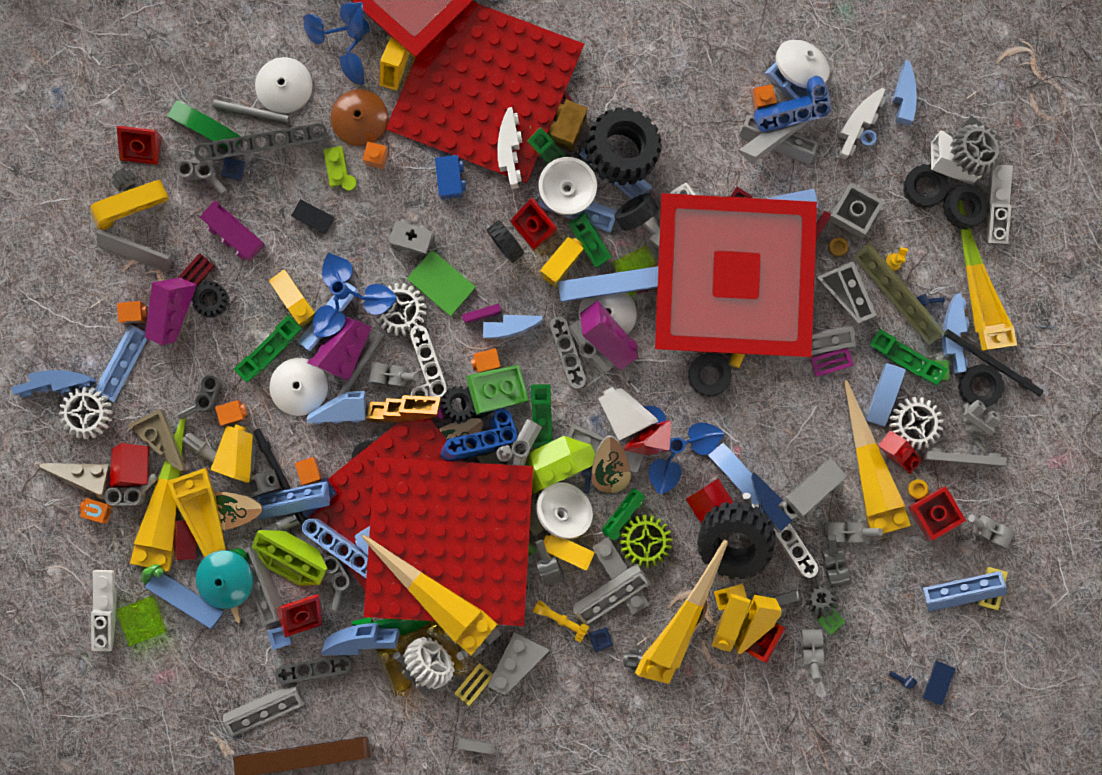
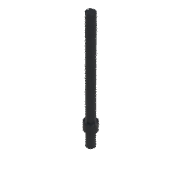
(1024, 382)
(265, 447)

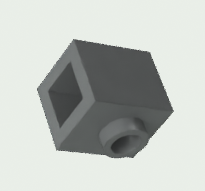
(262, 483)

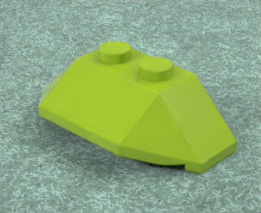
(559, 461)
(290, 557)

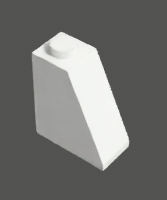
(942, 159)
(625, 413)

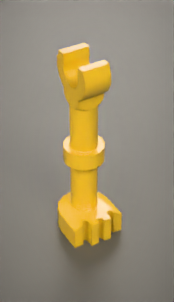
(895, 260)
(542, 609)

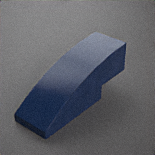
(769, 503)

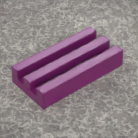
(481, 313)
(815, 366)

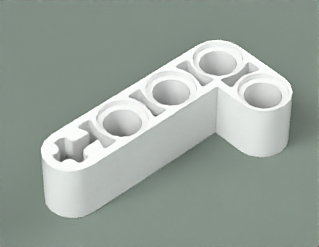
(426, 363)
(793, 542)

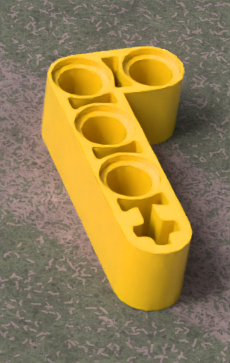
(127, 203)

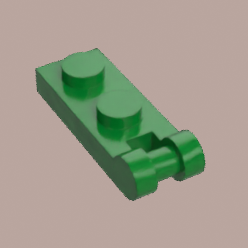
(590, 240)
(623, 514)

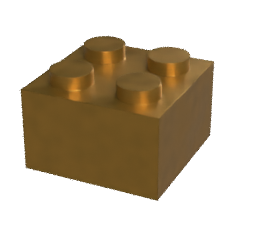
(569, 125)

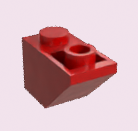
(900, 452)

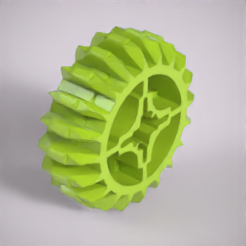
(662, 539)

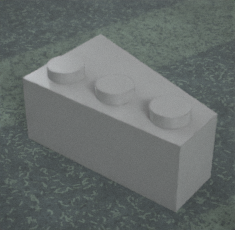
(849, 292)
(816, 488)
(516, 662)

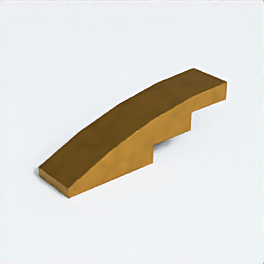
(403, 410)

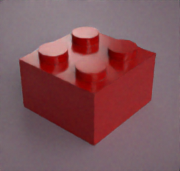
(936, 513)

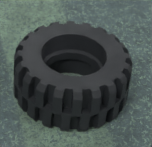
(636, 128)
(740, 519)

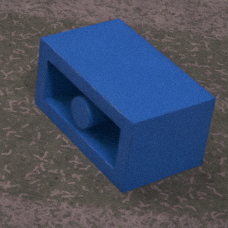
(449, 177)

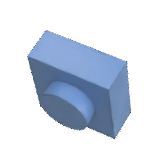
(278, 639)

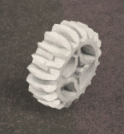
(408, 306)
(932, 416)
(86, 420)
(429, 663)

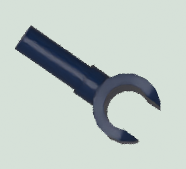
(923, 299)
(588, 472)
(909, 682)

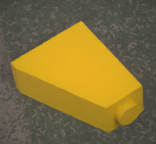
(392, 65)
(562, 261)
(234, 454)
(568, 551)

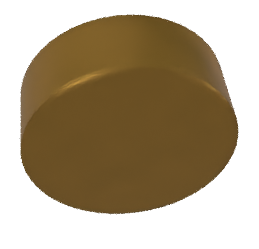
(838, 247)

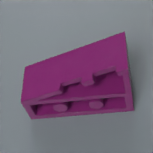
(231, 231)
(168, 309)
(608, 336)
(342, 350)

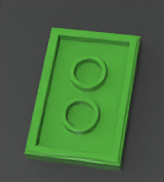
(441, 283)
(497, 389)

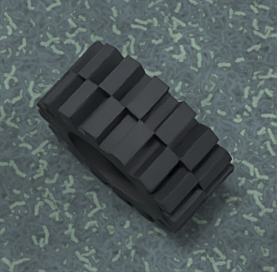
(199, 294)
(454, 415)

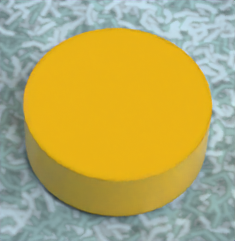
(917, 489)

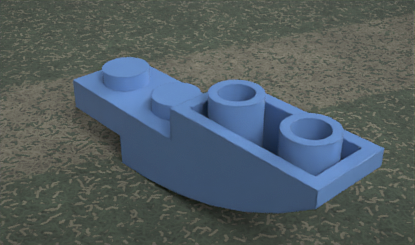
(59, 380)
(358, 637)

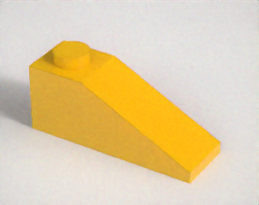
(292, 298)
(758, 621)
(730, 623)

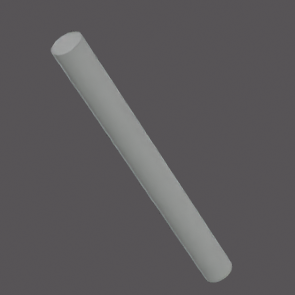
(251, 111)
(362, 362)

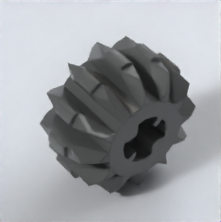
(817, 606)

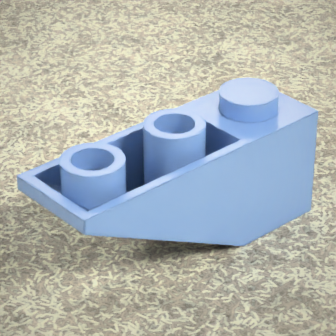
(345, 407)

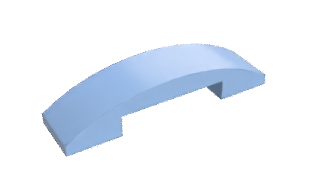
(734, 470)

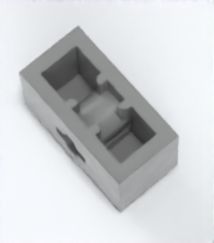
(419, 245)

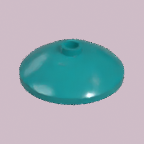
(235, 578)

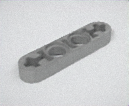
(565, 353)

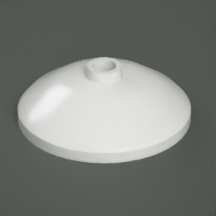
(801, 61)
(286, 97)
(570, 173)
(621, 306)
(308, 396)
(570, 504)

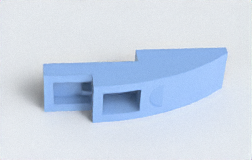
(957, 323)

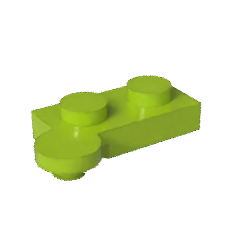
(337, 169)

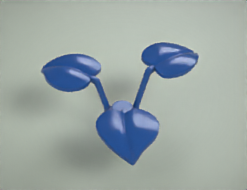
(357, 26)
(335, 272)
(704, 440)

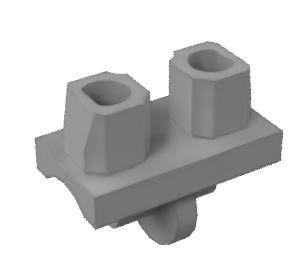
(977, 420)

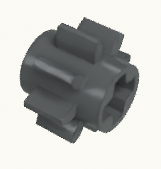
(124, 180)
(632, 659)

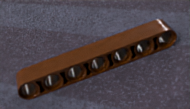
(302, 756)

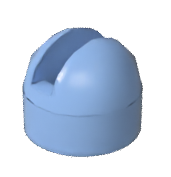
(872, 135)

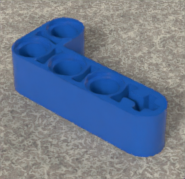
(764, 115)
(477, 440)

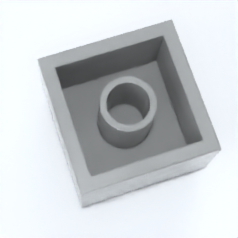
(856, 210)

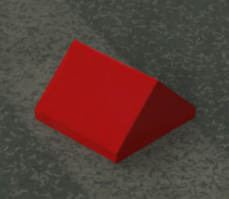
(139, 145)
(533, 224)
(651, 440)
(129, 465)
(707, 498)
(300, 615)
(766, 644)

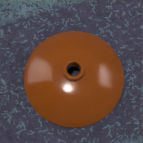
(360, 129)

